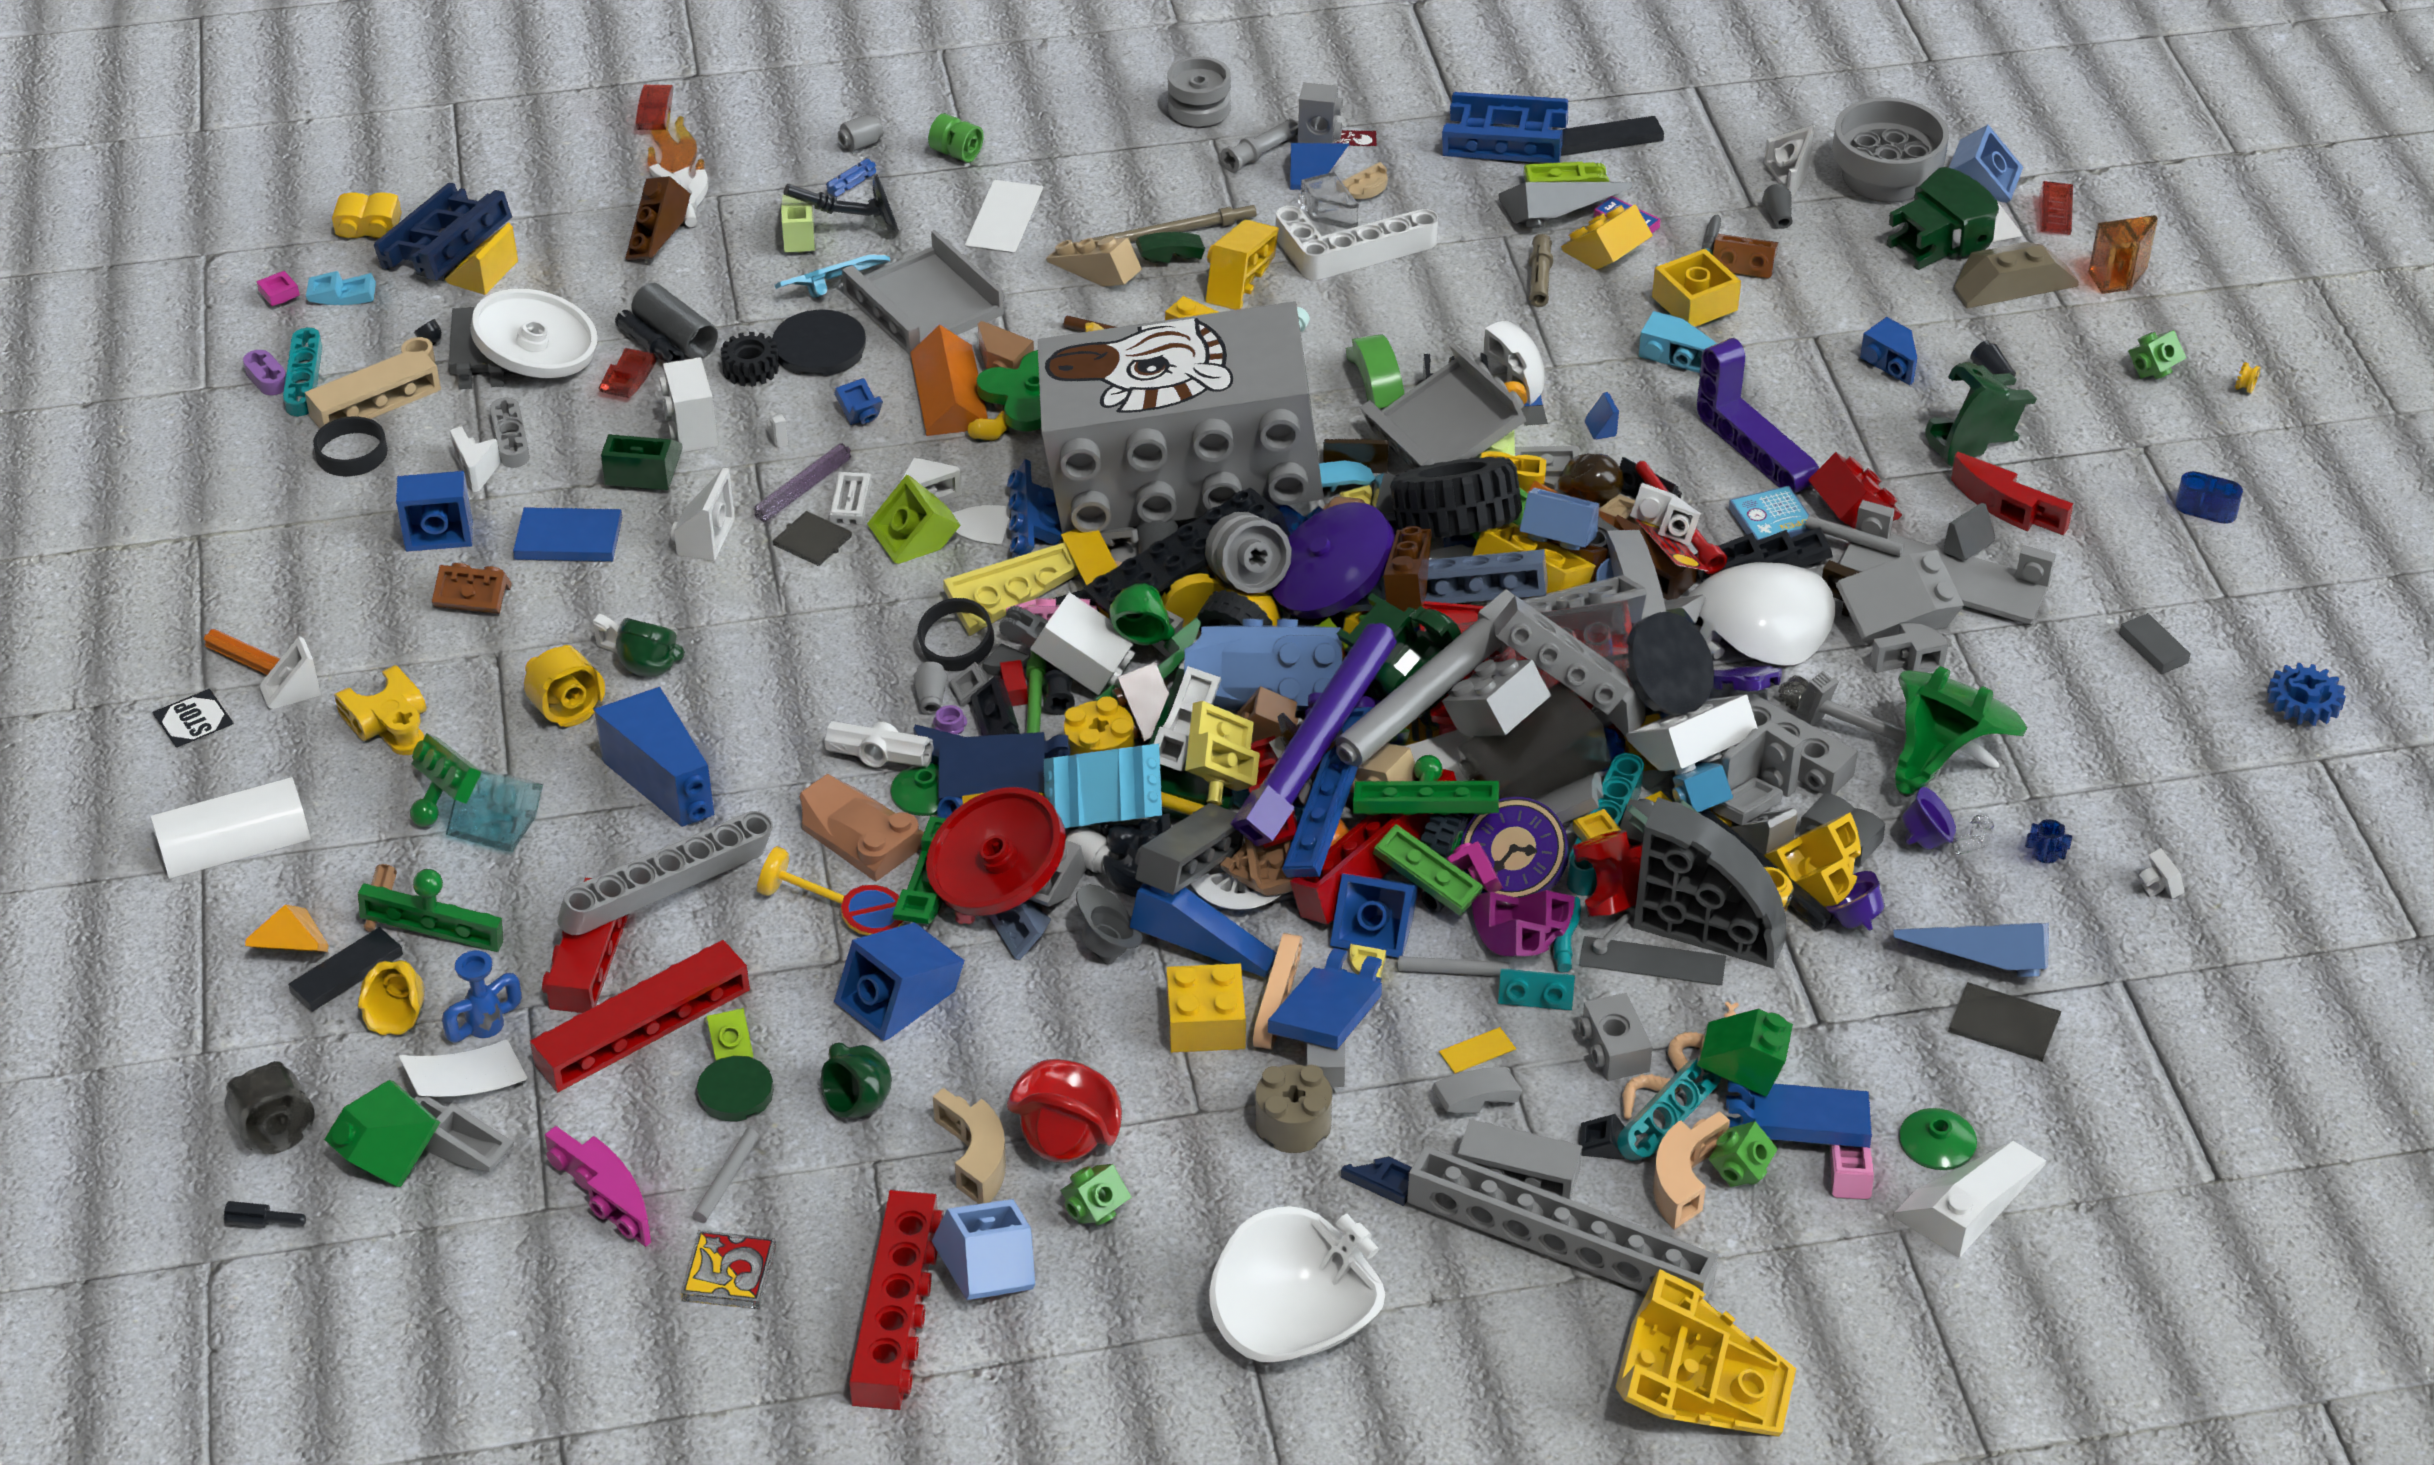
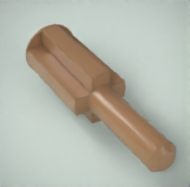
(383, 877)

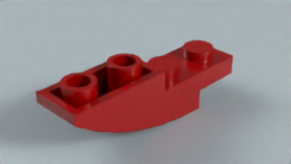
(2007, 498)

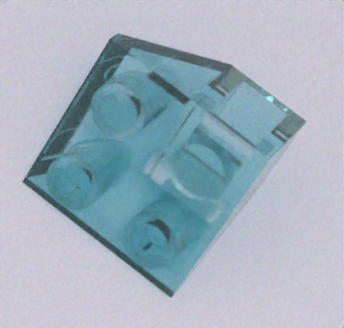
(496, 811)

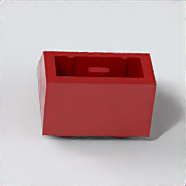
(1845, 485)

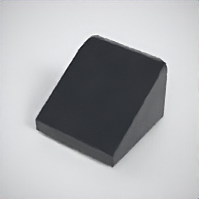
(1600, 1137)

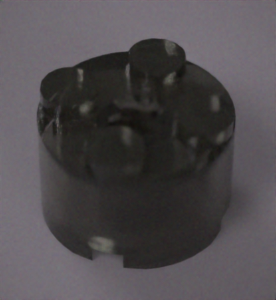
(268, 1108)

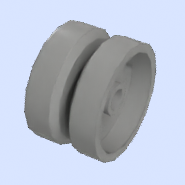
(1199, 91)
(1248, 552)

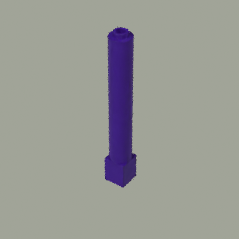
(1271, 803)

